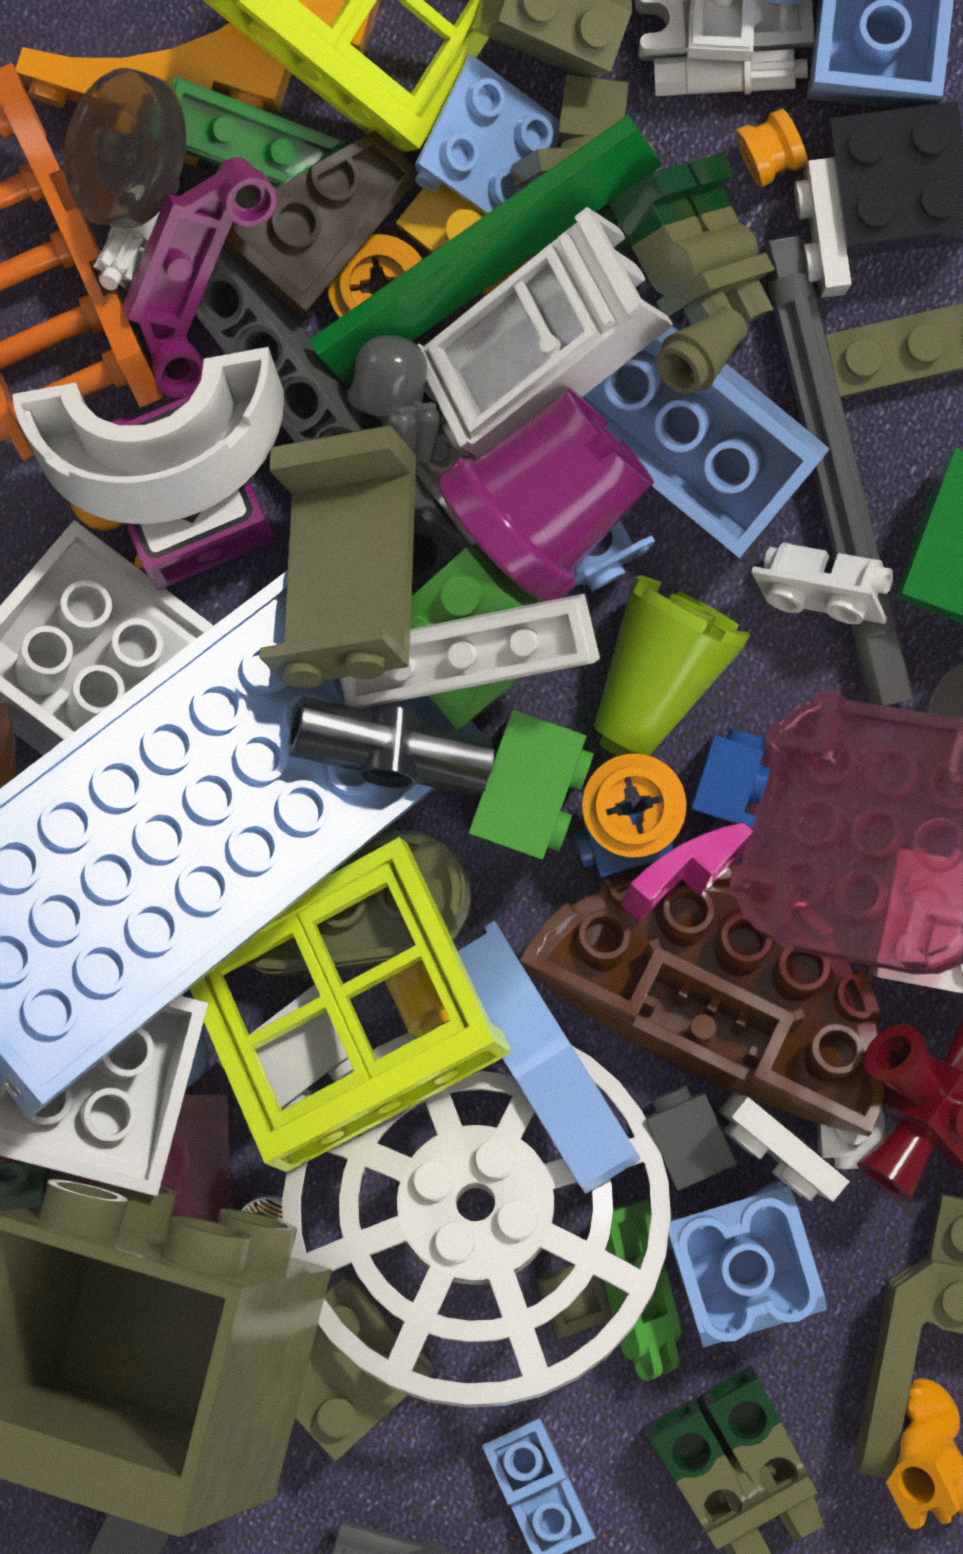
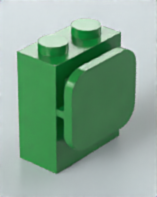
(936, 553)

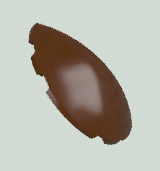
(718, 998)

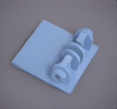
(480, 135)

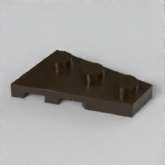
(322, 219)

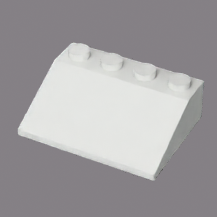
(83, 637)
(119, 1114)

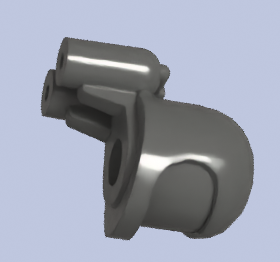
(392, 387)

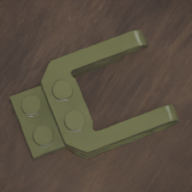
(913, 1296)

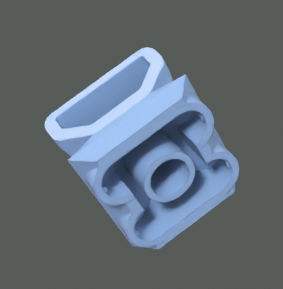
(746, 1265)

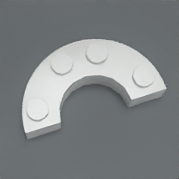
(169, 464)

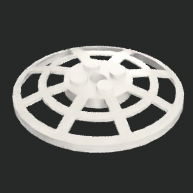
(484, 1249)

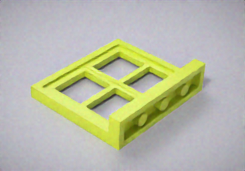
(348, 79)
(377, 1086)

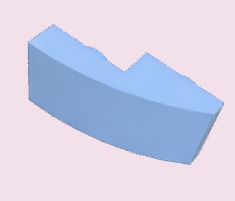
(539, 1490)

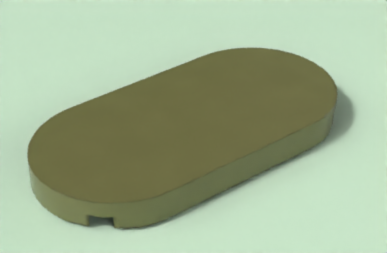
(375, 927)

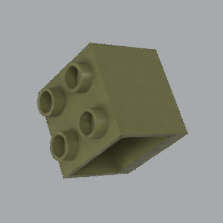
(150, 1353)

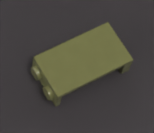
(346, 557)

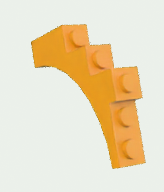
(218, 61)

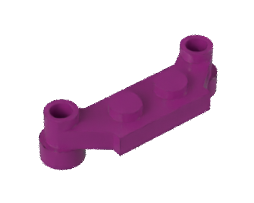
(181, 262)

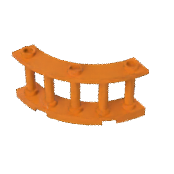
(68, 246)

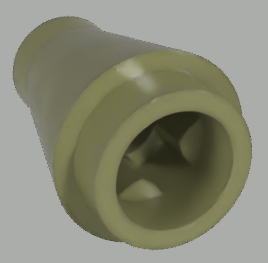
(698, 353)

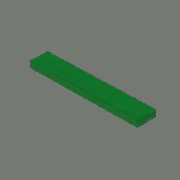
(491, 246)

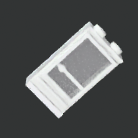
(543, 330)

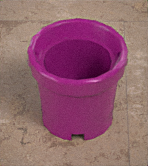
(546, 494)

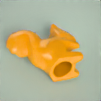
(929, 1461)

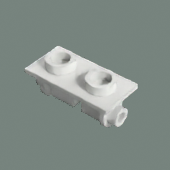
(796, 581)

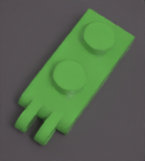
(654, 1336)

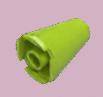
(661, 666)

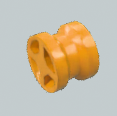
(771, 147)

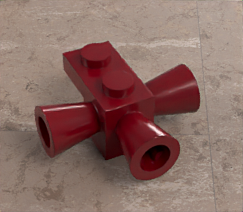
(924, 1103)

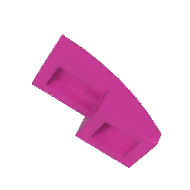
(695, 862)

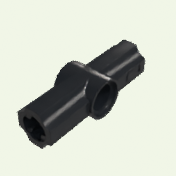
(390, 747)

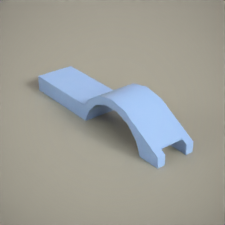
(547, 1064)

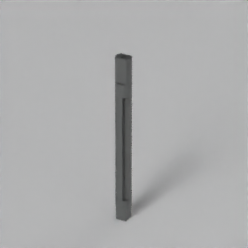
(837, 472)

